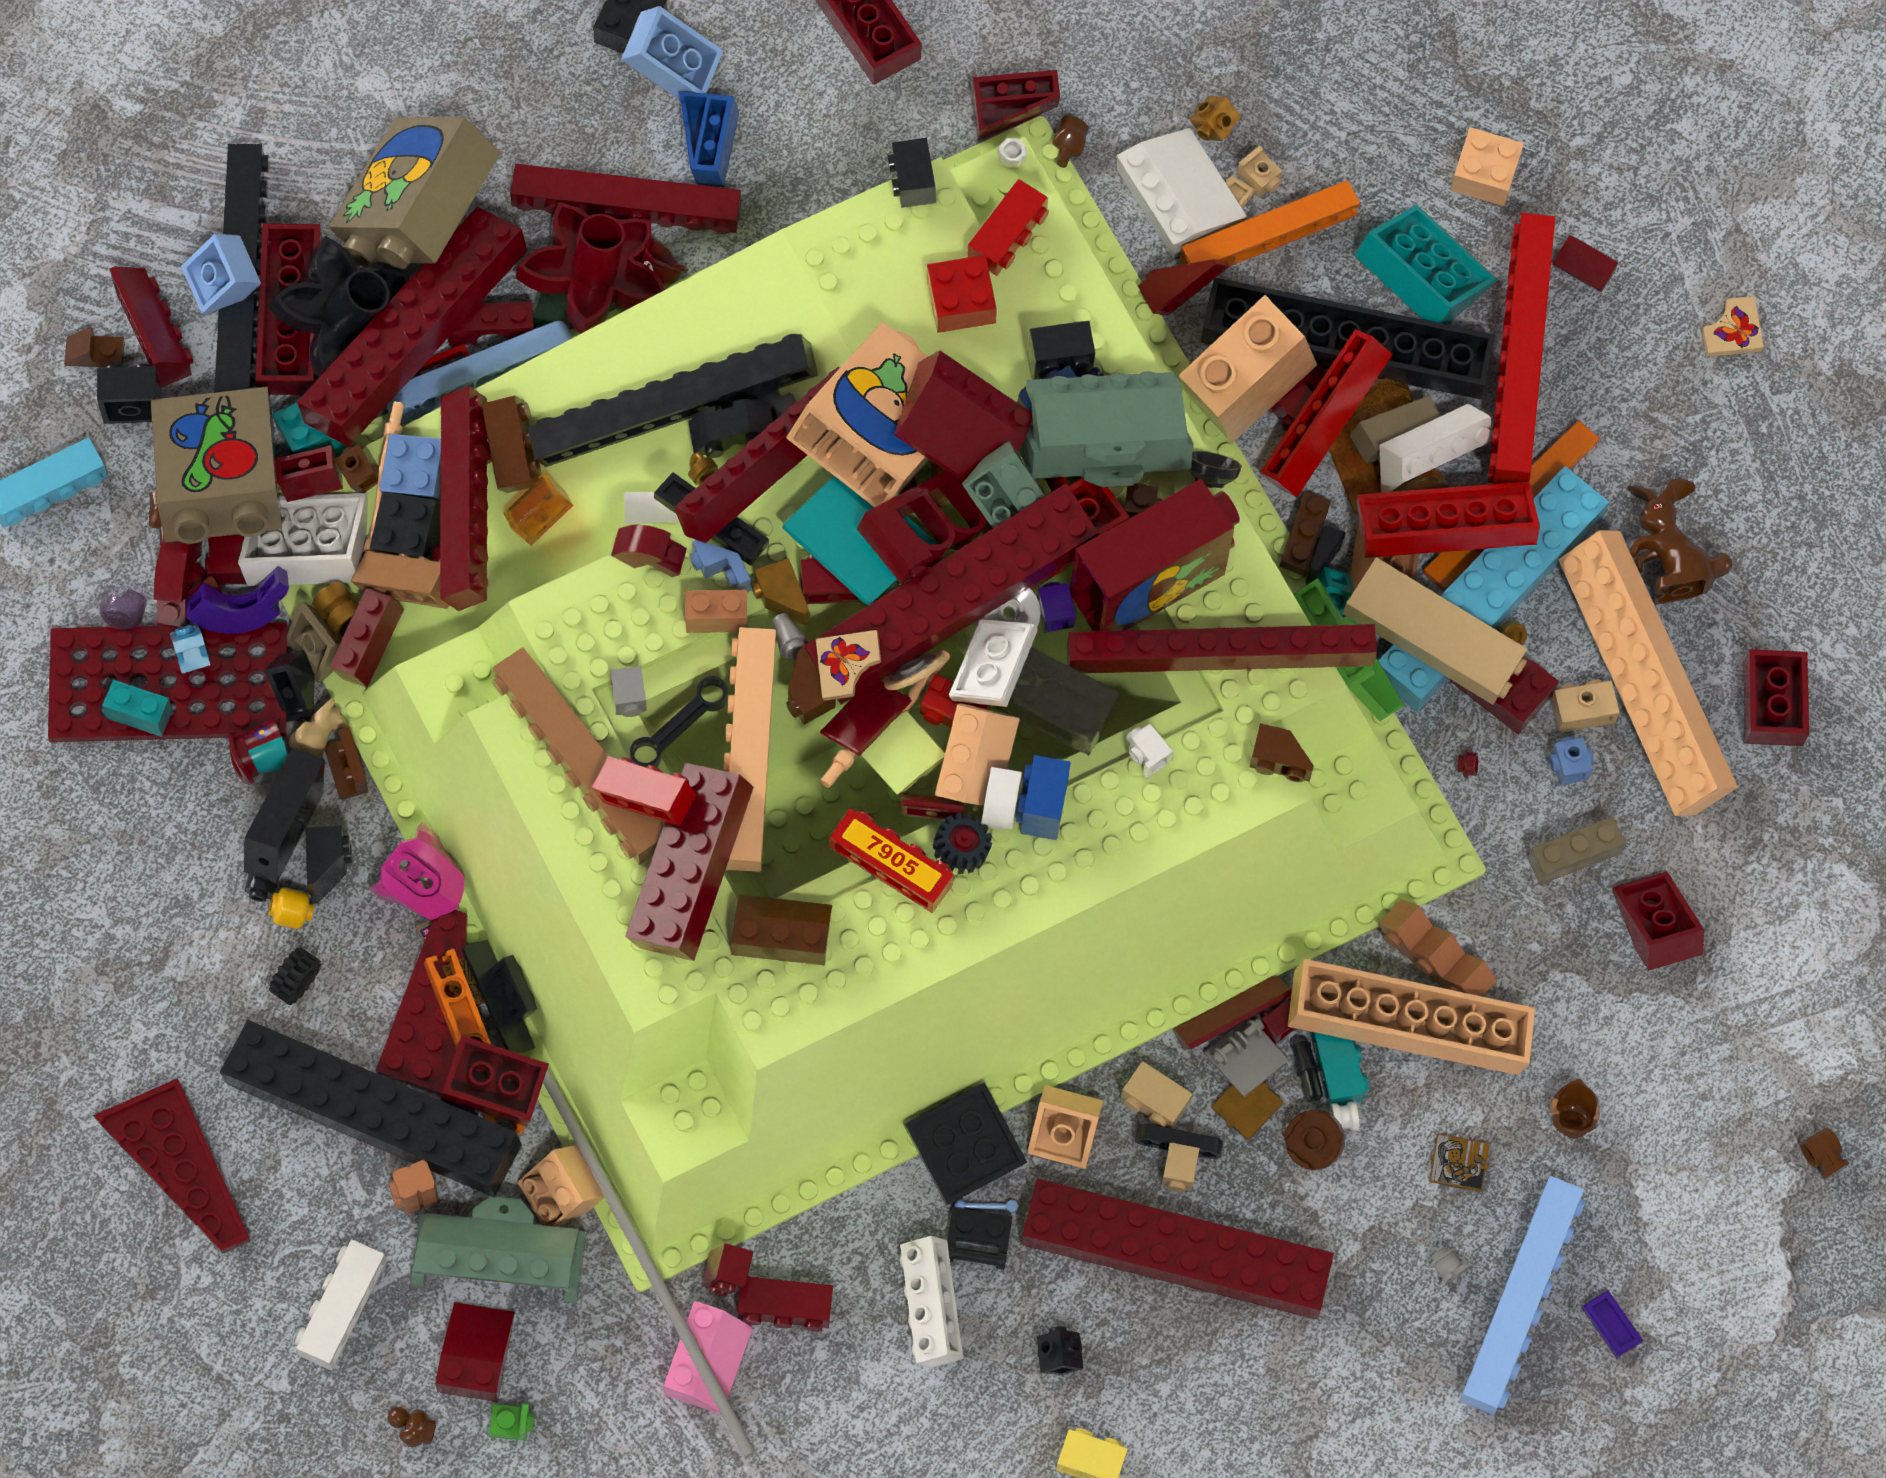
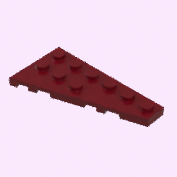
(420, 1042)

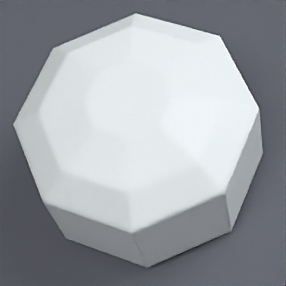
(1012, 152)

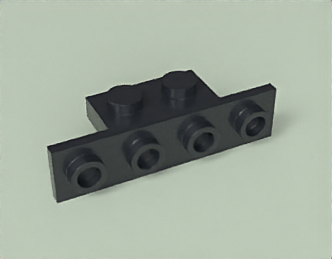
(503, 993)

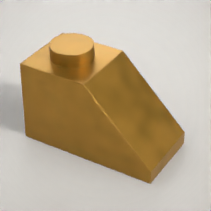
(780, 591)

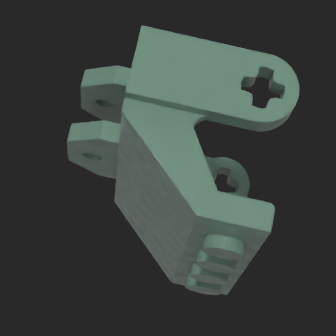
(1107, 427)
(499, 1247)

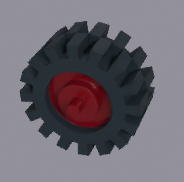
(962, 843)

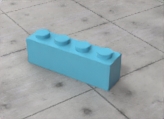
(50, 481)

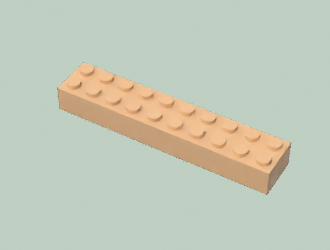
(1647, 673)

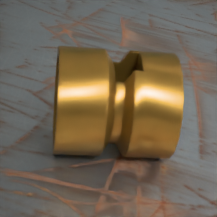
(336, 606)

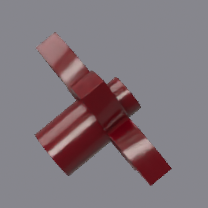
(593, 263)

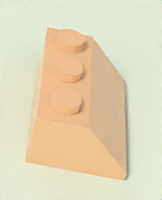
(975, 744)

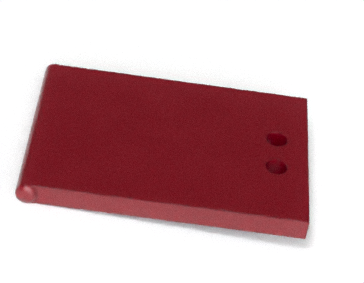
(865, 717)

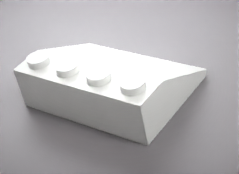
(1179, 189)
(317, 542)

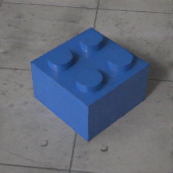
(1043, 797)

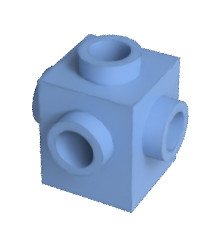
(1571, 760)

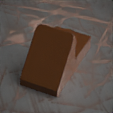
(88, 350)

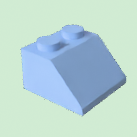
(220, 273)

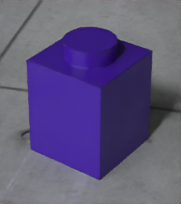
(1056, 606)

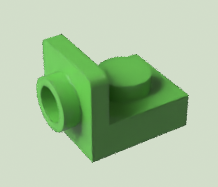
(511, 1422)

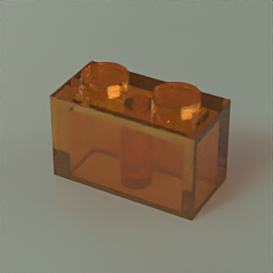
(538, 509)

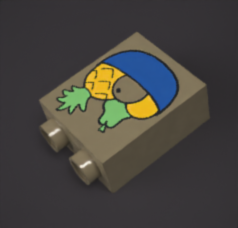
(414, 191)

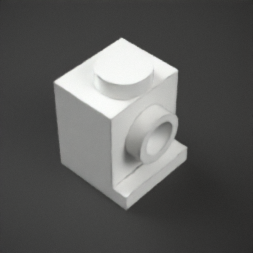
(1148, 749)

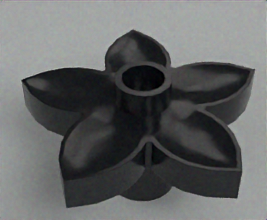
(335, 302)

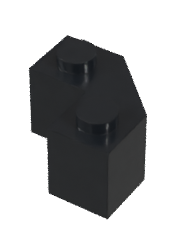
(717, 431)

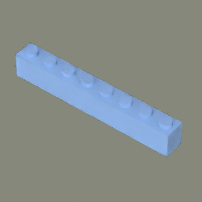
(1521, 1296)

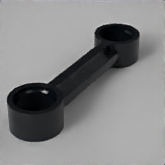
(681, 721)

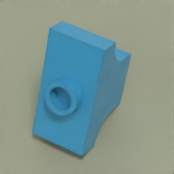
(189, 648)

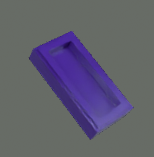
(1612, 1324)

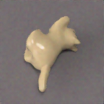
(313, 735)

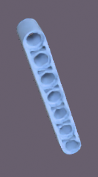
(424, 392)

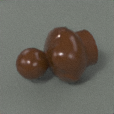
(417, 1425)

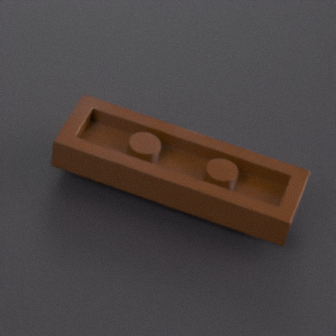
(1305, 533)

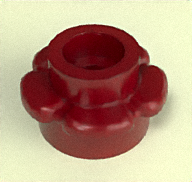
(1468, 763)

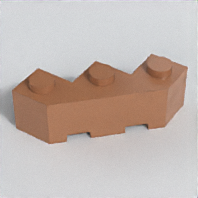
(1435, 951)

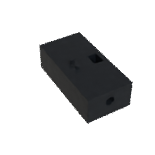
(284, 815)

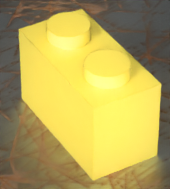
(1091, 1457)

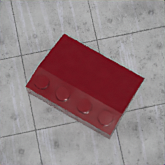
(958, 416)

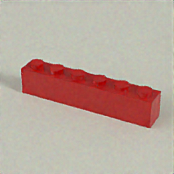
(1326, 413)

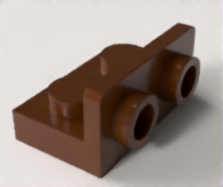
(346, 766)

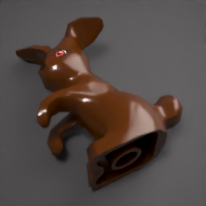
(1685, 565)

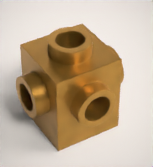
(1215, 118)

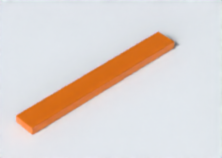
(1564, 452)

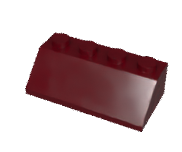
(151, 323)

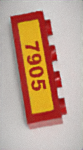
(892, 860)

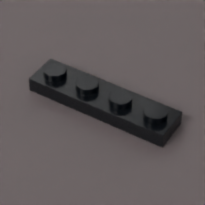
(735, 536)

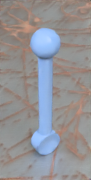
(1011, 1206)

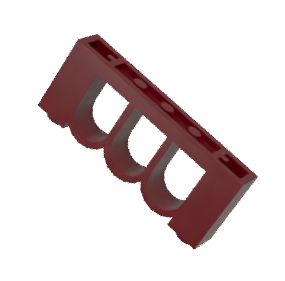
(900, 546)

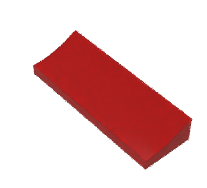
(1448, 519)

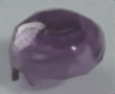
(123, 611)

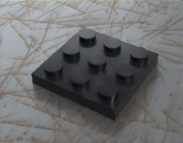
(965, 1144)

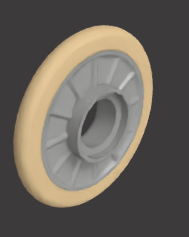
(914, 670)

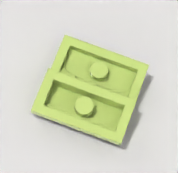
(903, 753)

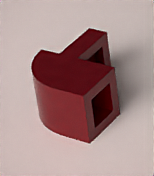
(651, 546)

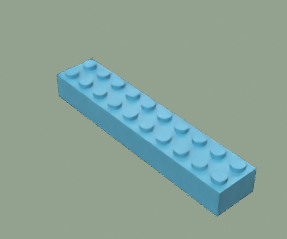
(1506, 576)

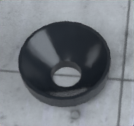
(1214, 468)

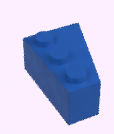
(710, 134)

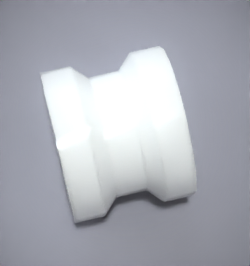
(1346, 1115)

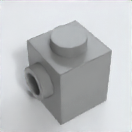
(628, 691)

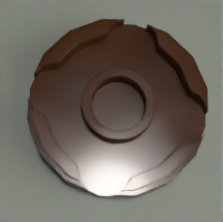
(1314, 1139)

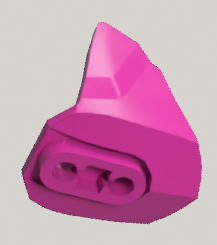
(428, 859)

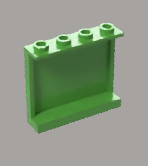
(1366, 682)

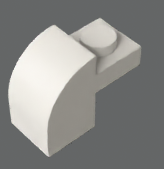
(1001, 798)

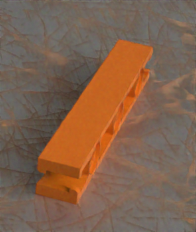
(1275, 227)
(460, 1012)

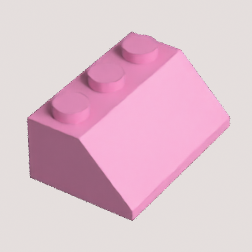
(723, 1346)

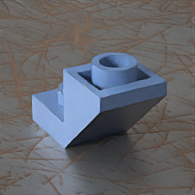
(715, 559)

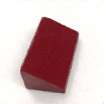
(1585, 263)
(930, 806)

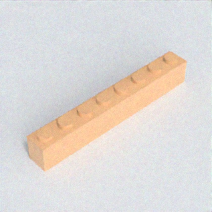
(751, 736)

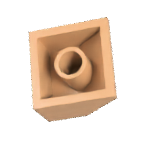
(1065, 1127)

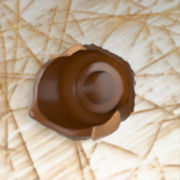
(1575, 1110)

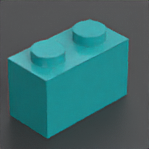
(137, 708)

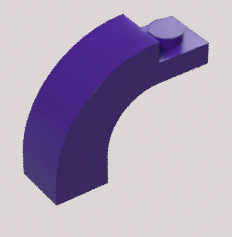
(238, 613)

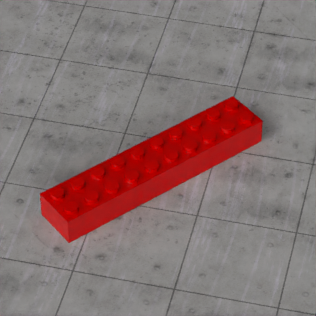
(1521, 349)

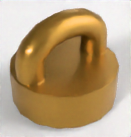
(702, 469)
(1514, 630)

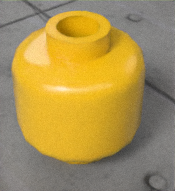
(290, 908)

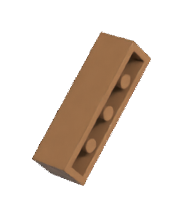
(401, 578)

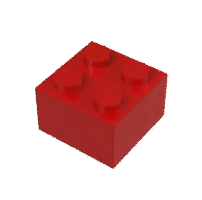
(961, 293)

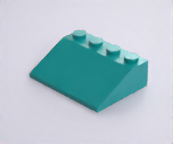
(1424, 266)
(829, 532)

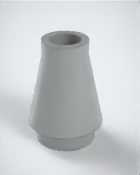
(788, 636)

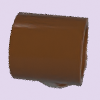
(1824, 1151)

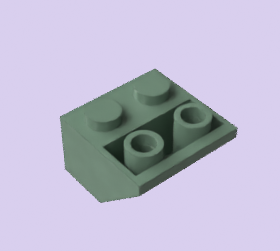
(1002, 485)

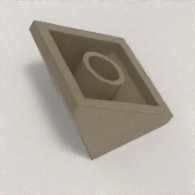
(315, 637)

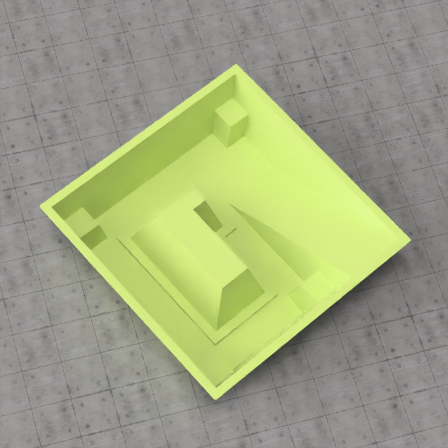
(769, 1084)

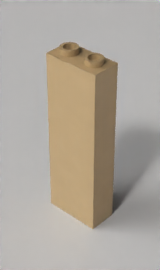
(1436, 631)

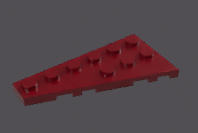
(171, 1149)

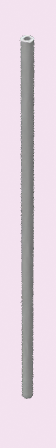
(648, 1266)

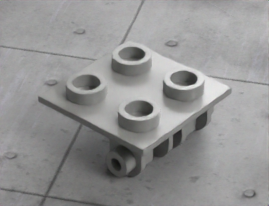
(1246, 1056)

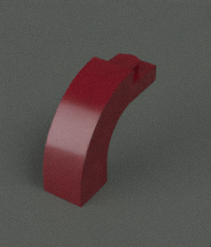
(173, 579)

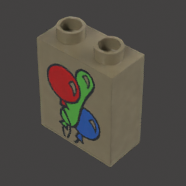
(215, 465)

